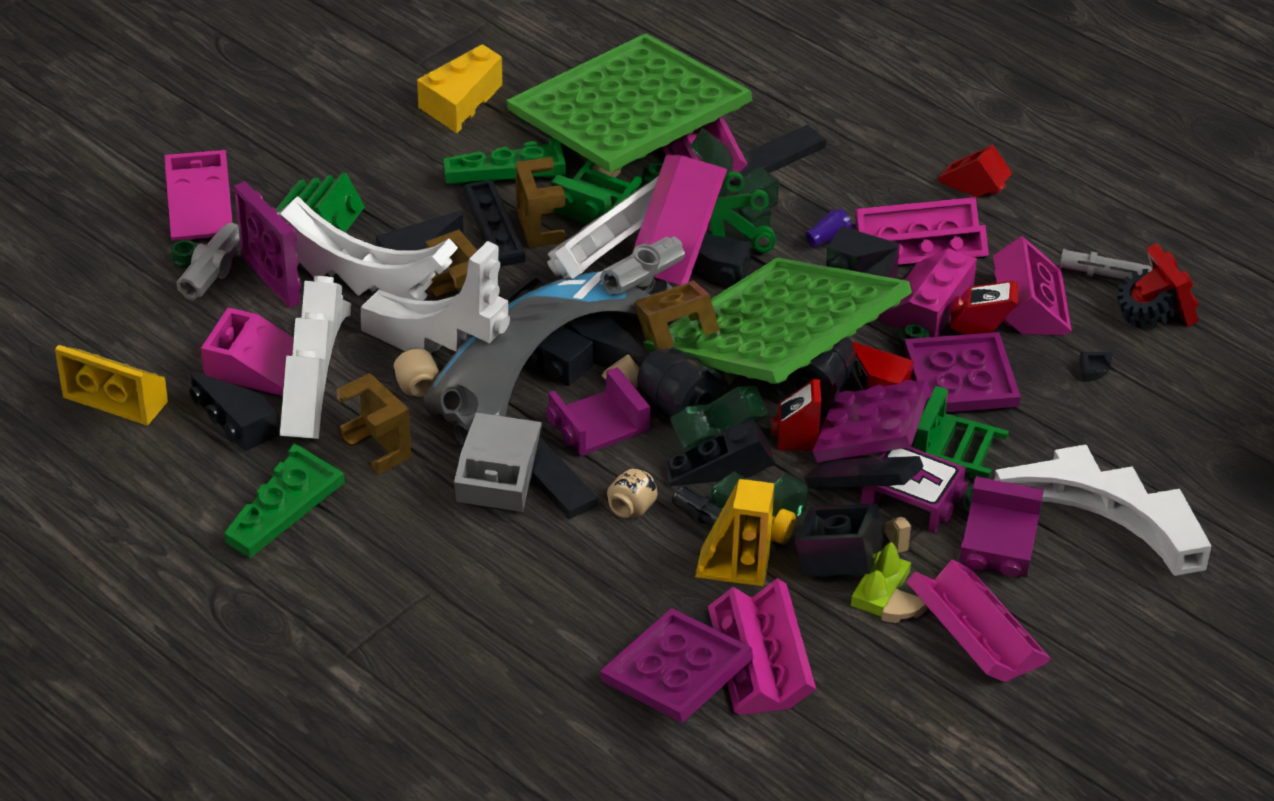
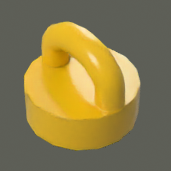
(783, 526)

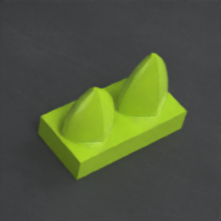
(878, 586)

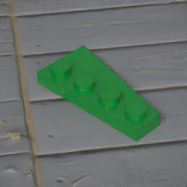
(501, 163)
(288, 496)

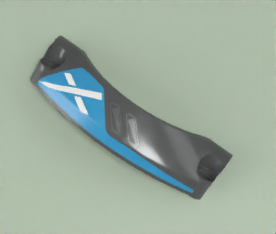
(484, 373)

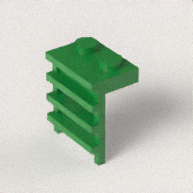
(330, 199)
(588, 201)
(938, 428)

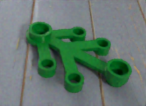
(724, 210)

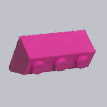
(933, 288)
(1041, 289)

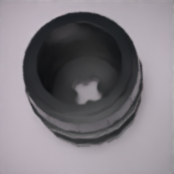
(830, 368)
(678, 380)

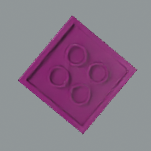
(267, 244)
(968, 366)
(872, 420)
(676, 665)

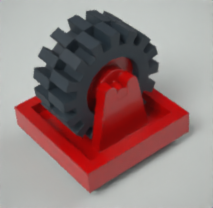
(1158, 292)

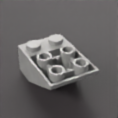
(497, 462)

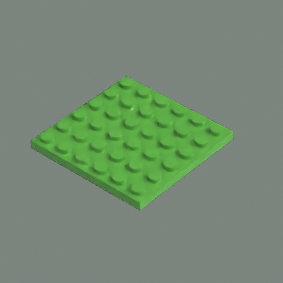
(629, 102)
(785, 318)

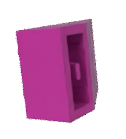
(197, 194)
(247, 352)

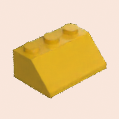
(110, 385)

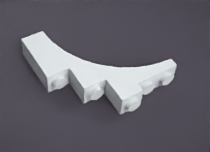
(602, 234)
(360, 264)
(447, 321)
(312, 348)
(1157, 518)

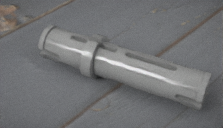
(1070, 258)

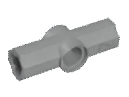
(210, 262)
(642, 265)

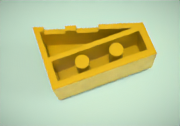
(460, 86)
(741, 537)

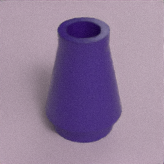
(827, 227)

